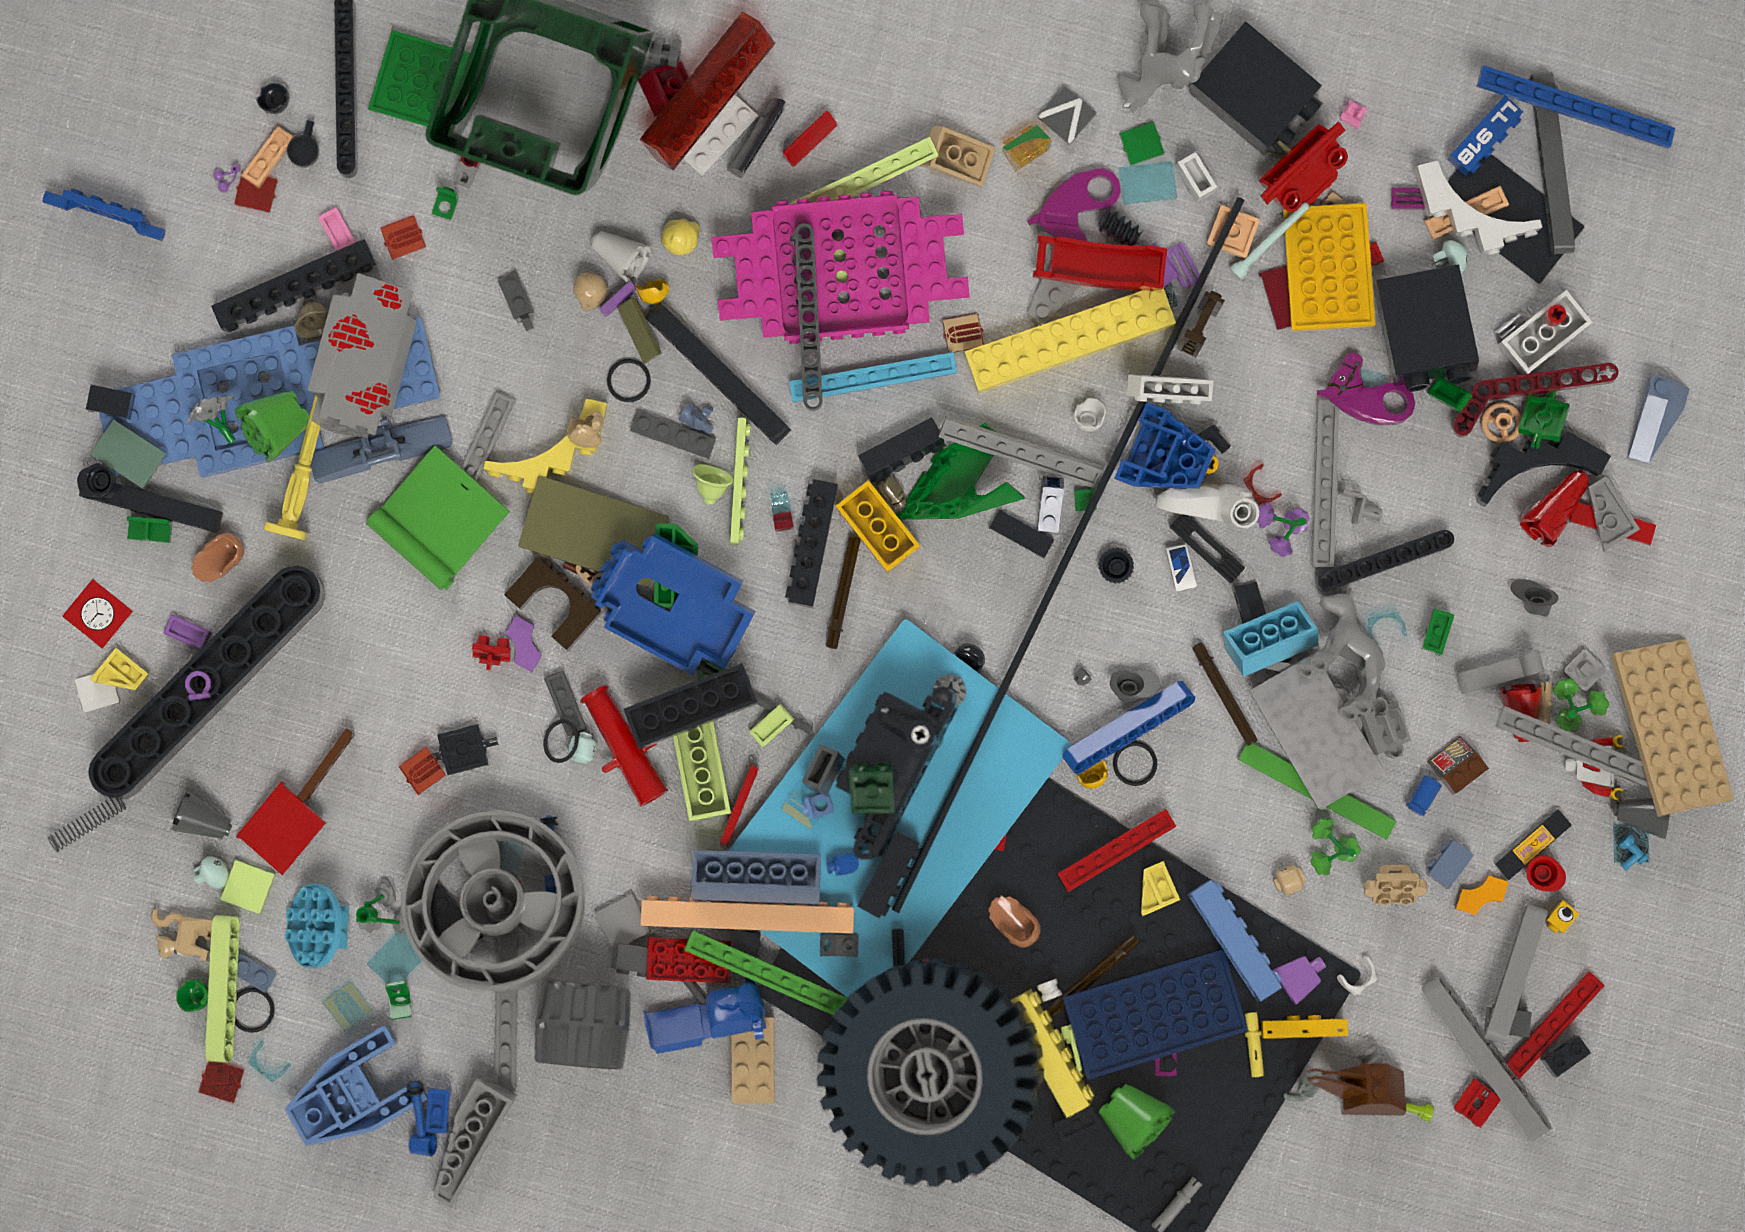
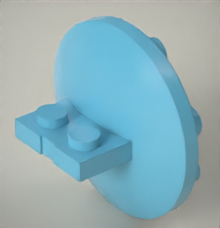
(317, 926)

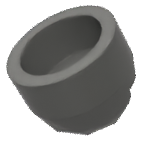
(1082, 677)

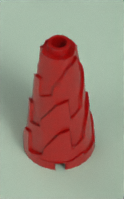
(1550, 515)

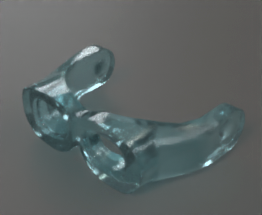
(1395, 615)
(253, 1062)

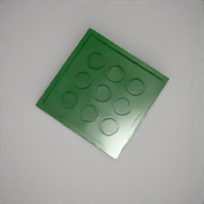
(412, 78)

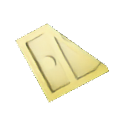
(120, 672)

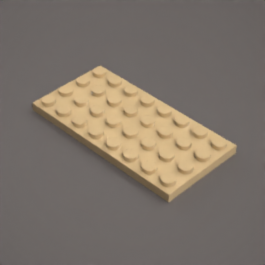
(1672, 727)

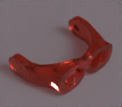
(1249, 484)

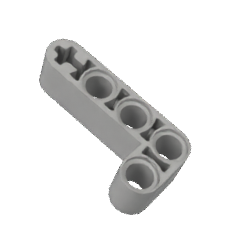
(1500, 672)

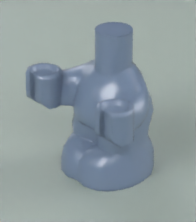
(696, 419)

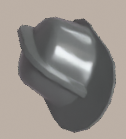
(1535, 597)
(1134, 684)

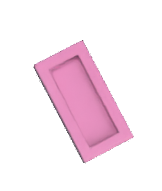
(336, 229)

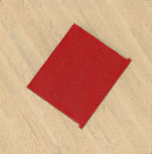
(281, 828)

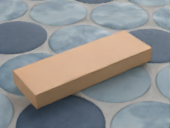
(267, 157)

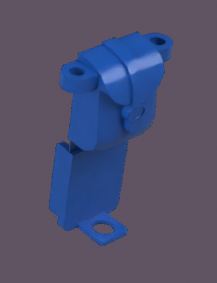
(724, 1014)

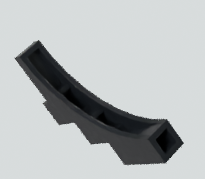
(1569, 452)

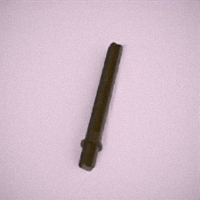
(843, 590)
(1224, 693)
(1093, 975)

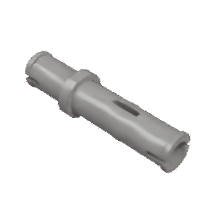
(1176, 1205)

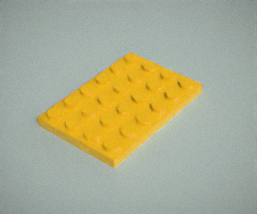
(1330, 268)

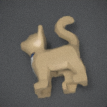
(187, 936)

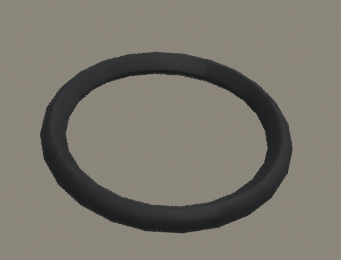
(648, 378)
(545, 742)
(1131, 783)
(272, 1010)

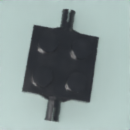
(463, 749)

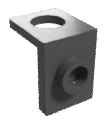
(840, 945)

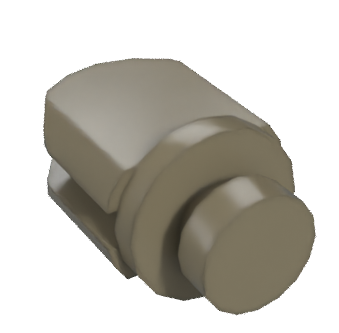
(892, 492)

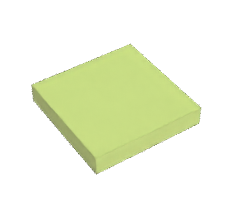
(247, 887)

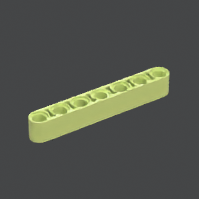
(222, 988)

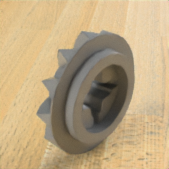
(957, 683)

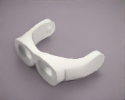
(1371, 978)

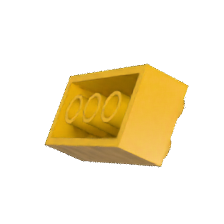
(877, 527)

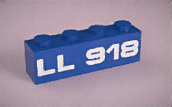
(1485, 135)

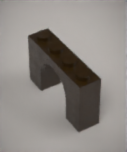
(541, 576)

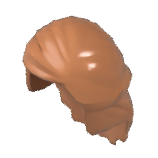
(218, 557)
(1014, 921)

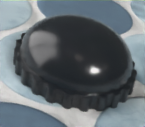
(1116, 565)

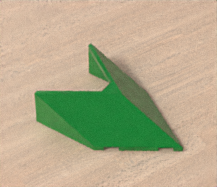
(950, 483)

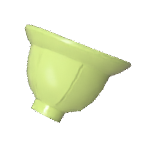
(711, 482)

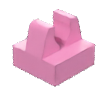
(1353, 114)

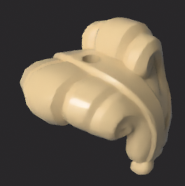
(586, 432)

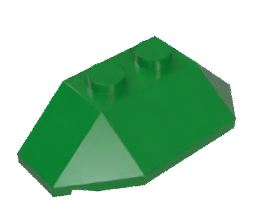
(673, 532)

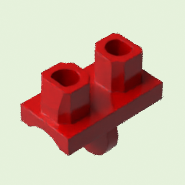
(491, 654)

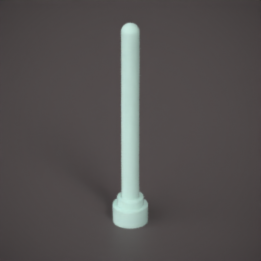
(1242, 267)

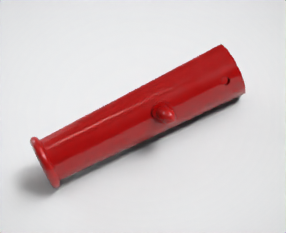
(633, 763)

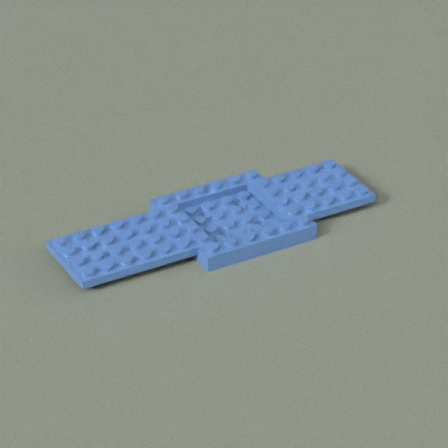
(166, 403)

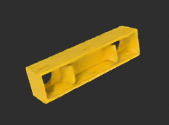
(1314, 1025)

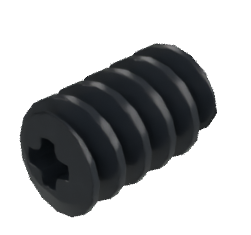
(1119, 228)

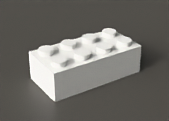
(1537, 341)

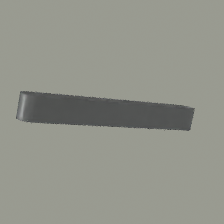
(1553, 174)
(805, 307)

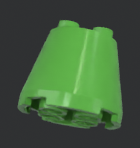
(272, 423)
(1135, 1118)

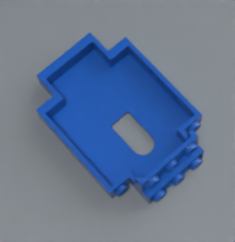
(703, 619)

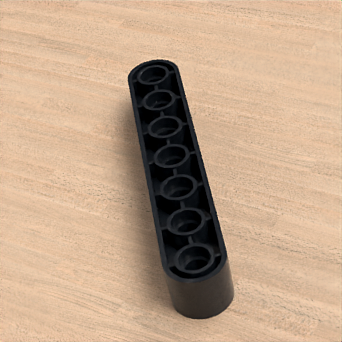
(229, 676)

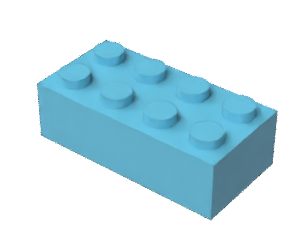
(1270, 638)

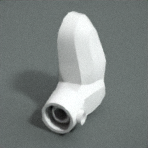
(1212, 501)

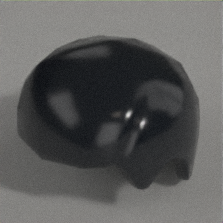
(273, 98)
(971, 655)

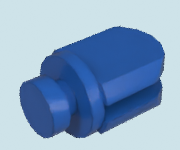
(843, 864)

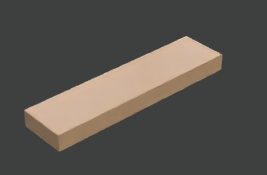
(1484, 203)

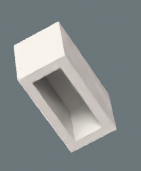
(1196, 177)

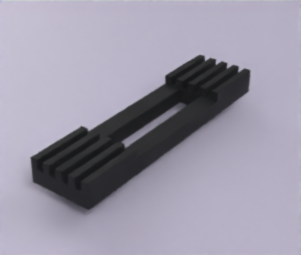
(1228, 569)

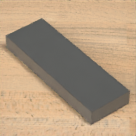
(565, 701)

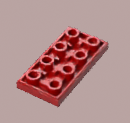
(671, 962)

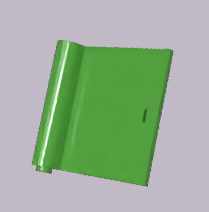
(437, 519)

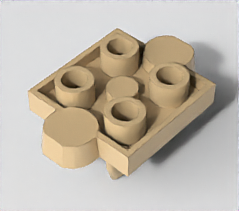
(1395, 886)

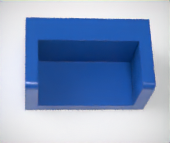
(437, 1110)

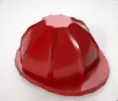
(1545, 874)

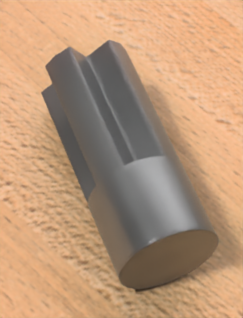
(1510, 326)

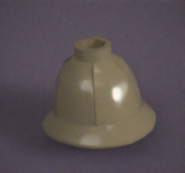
(311, 320)

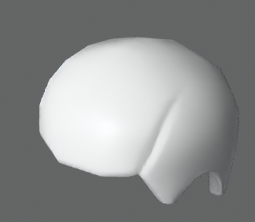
(1090, 415)

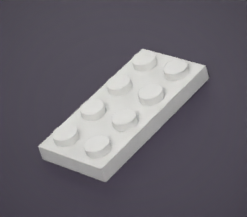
(720, 135)

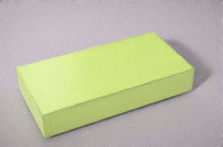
(771, 725)

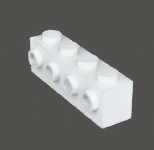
(1169, 388)

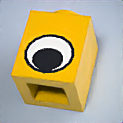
(1561, 917)

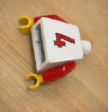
(1593, 778)

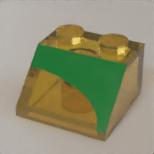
(1026, 147)

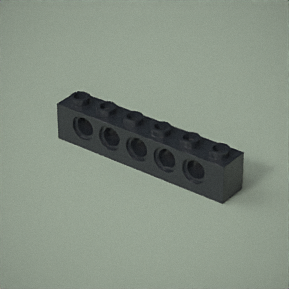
(807, 596)

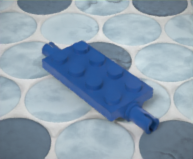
(115, 211)

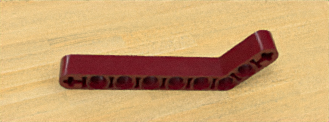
(1535, 388)

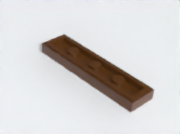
(326, 765)

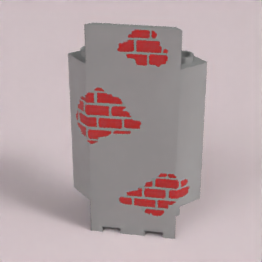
(362, 357)

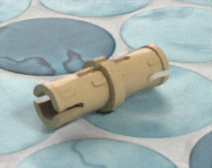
(1545, 703)

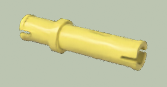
(1254, 1044)

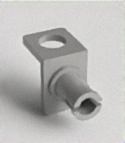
(1361, 509)

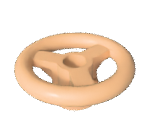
(1486, 417)

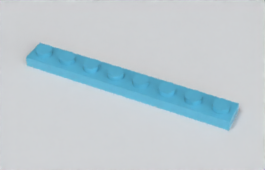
(878, 376)

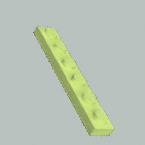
(739, 491)

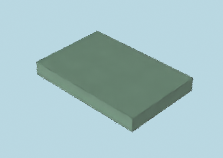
(128, 454)

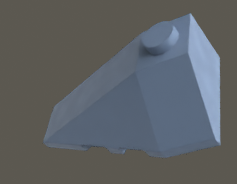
(1659, 410)

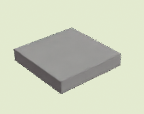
(622, 921)

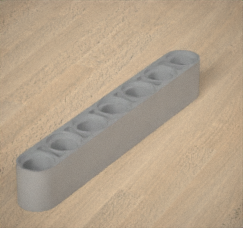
(1515, 974)

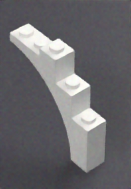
(1464, 219)

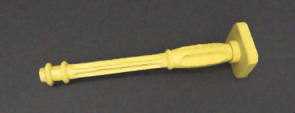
(298, 486)

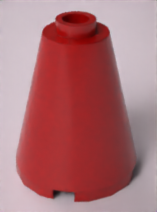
(1523, 699)

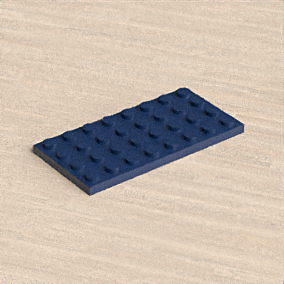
(1155, 1014)

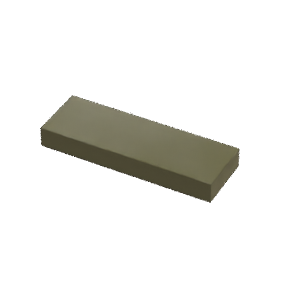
(639, 330)

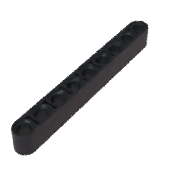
(350, 94)
(717, 373)

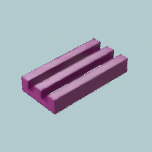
(1394, 198)

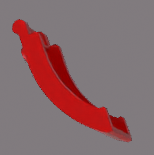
(1101, 264)

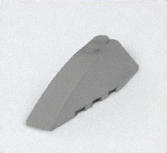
(471, 1135)

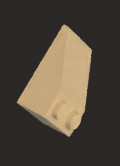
(959, 156)

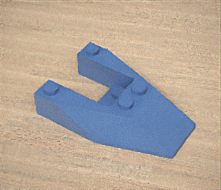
(340, 1098)

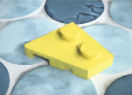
(1157, 889)

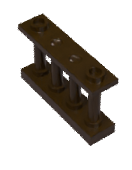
(1194, 339)

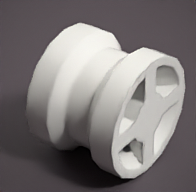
(1049, 990)

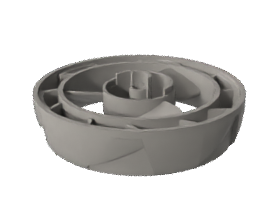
(493, 901)

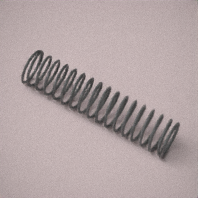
(79, 833)

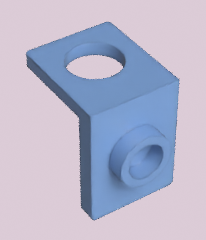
(809, 806)

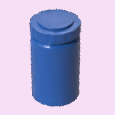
(1423, 795)

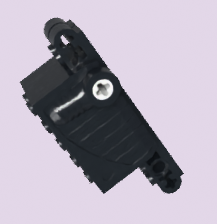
(897, 738)

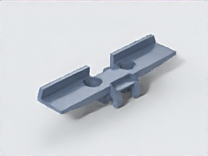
(378, 448)

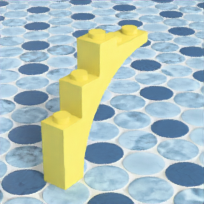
(558, 458)

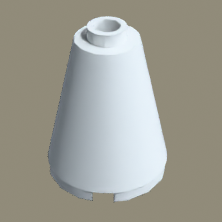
(621, 254)

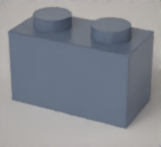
(1449, 863)

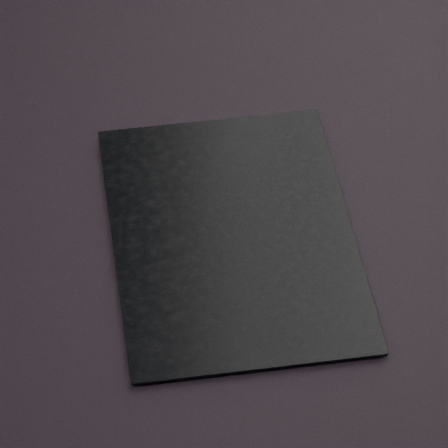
(1214, 1097)

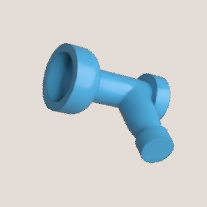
(1637, 854)

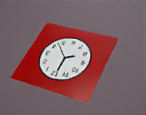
(97, 613)

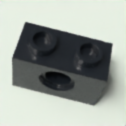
(1566, 1056)

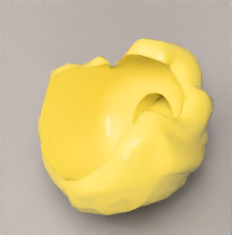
(680, 236)

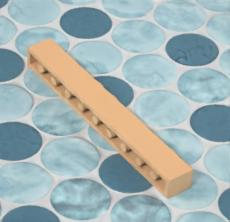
(747, 916)

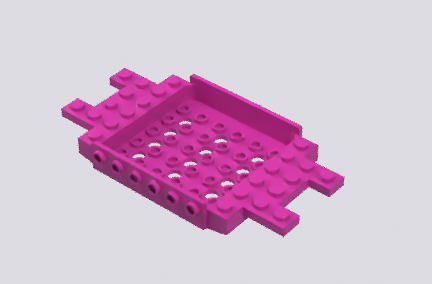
(913, 259)

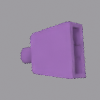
(1300, 977)

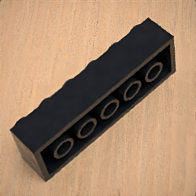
(690, 706)

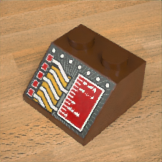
(1457, 765)

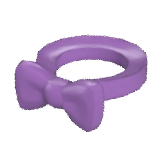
(193, 695)

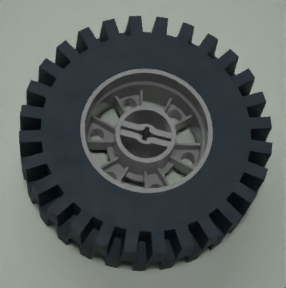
(875, 1115)

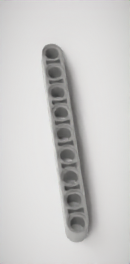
(1486, 1058)

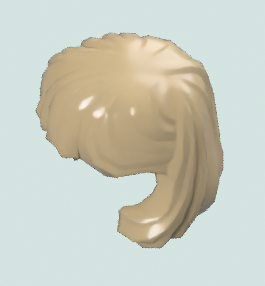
(590, 290)

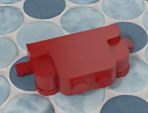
(1305, 169)

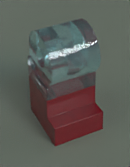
(781, 511)

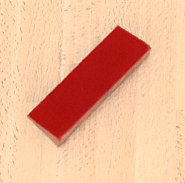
(809, 139)

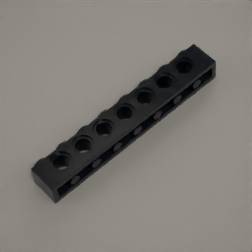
(339, 258)

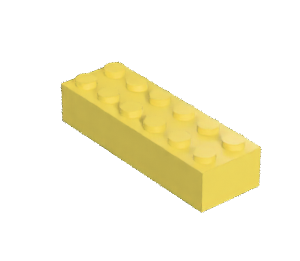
(1056, 1061)

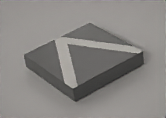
(1067, 115)

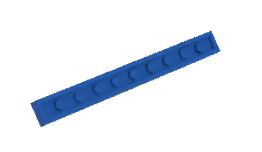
(1575, 107)

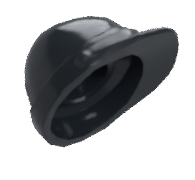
(96, 480)

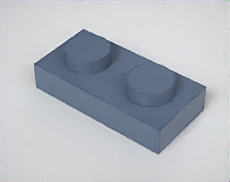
(254, 973)

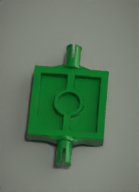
(1543, 418)

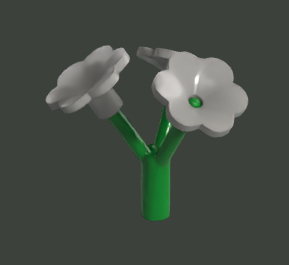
(208, 409)

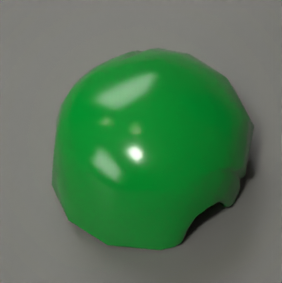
(192, 996)

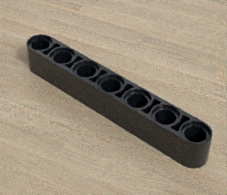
(162, 507)
(1393, 555)

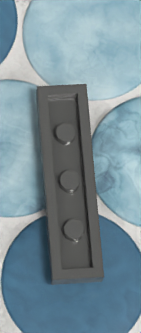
(673, 435)

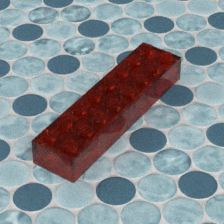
(707, 91)

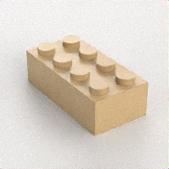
(753, 1066)

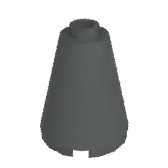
(1642, 815)
(200, 818)

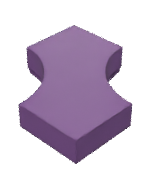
(521, 634)

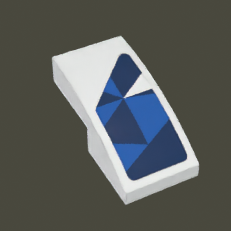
(1181, 567)

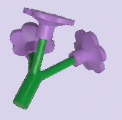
(1293, 521)

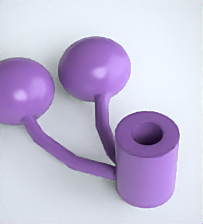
(219, 175)

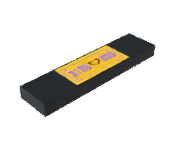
(1533, 844)

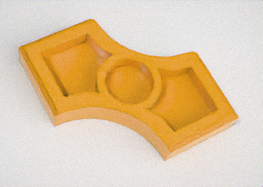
(1491, 890)

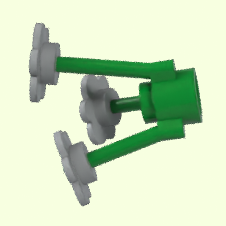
(369, 917)

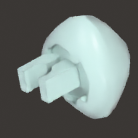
(1452, 254)
(212, 871)

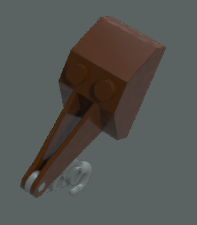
(1361, 1089)

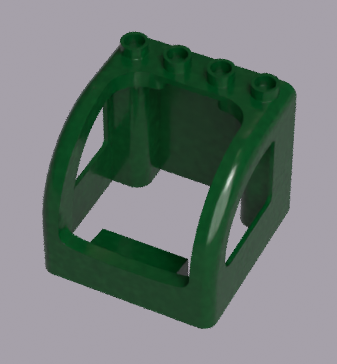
(513, 149)

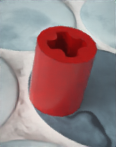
(1555, 315)

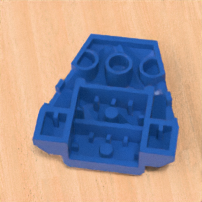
(1165, 453)

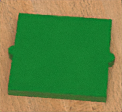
(1142, 143)

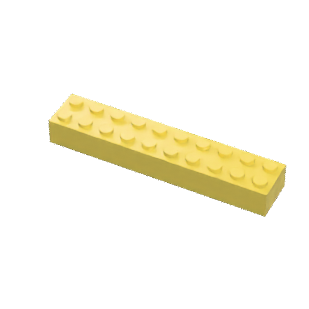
(1069, 339)

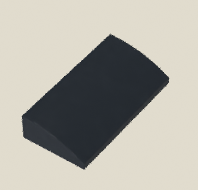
(757, 137)

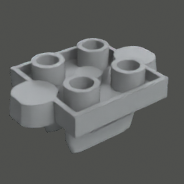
(1386, 728)

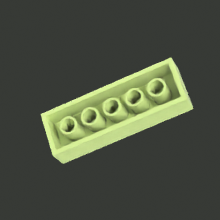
(702, 773)

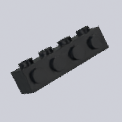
(901, 450)
(888, 874)

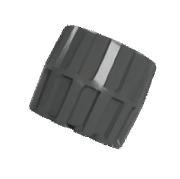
(582, 1025)

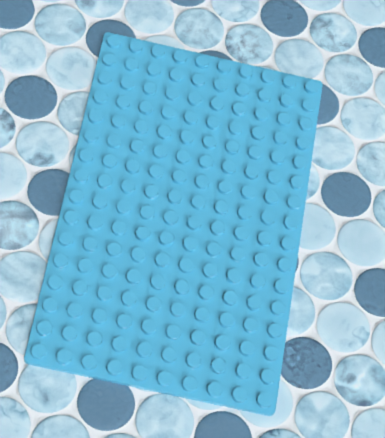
(999, 785)

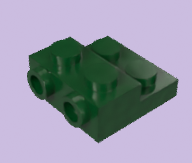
(872, 788)

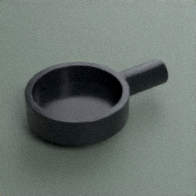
(303, 149)

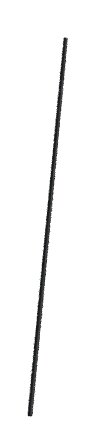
(1064, 562)

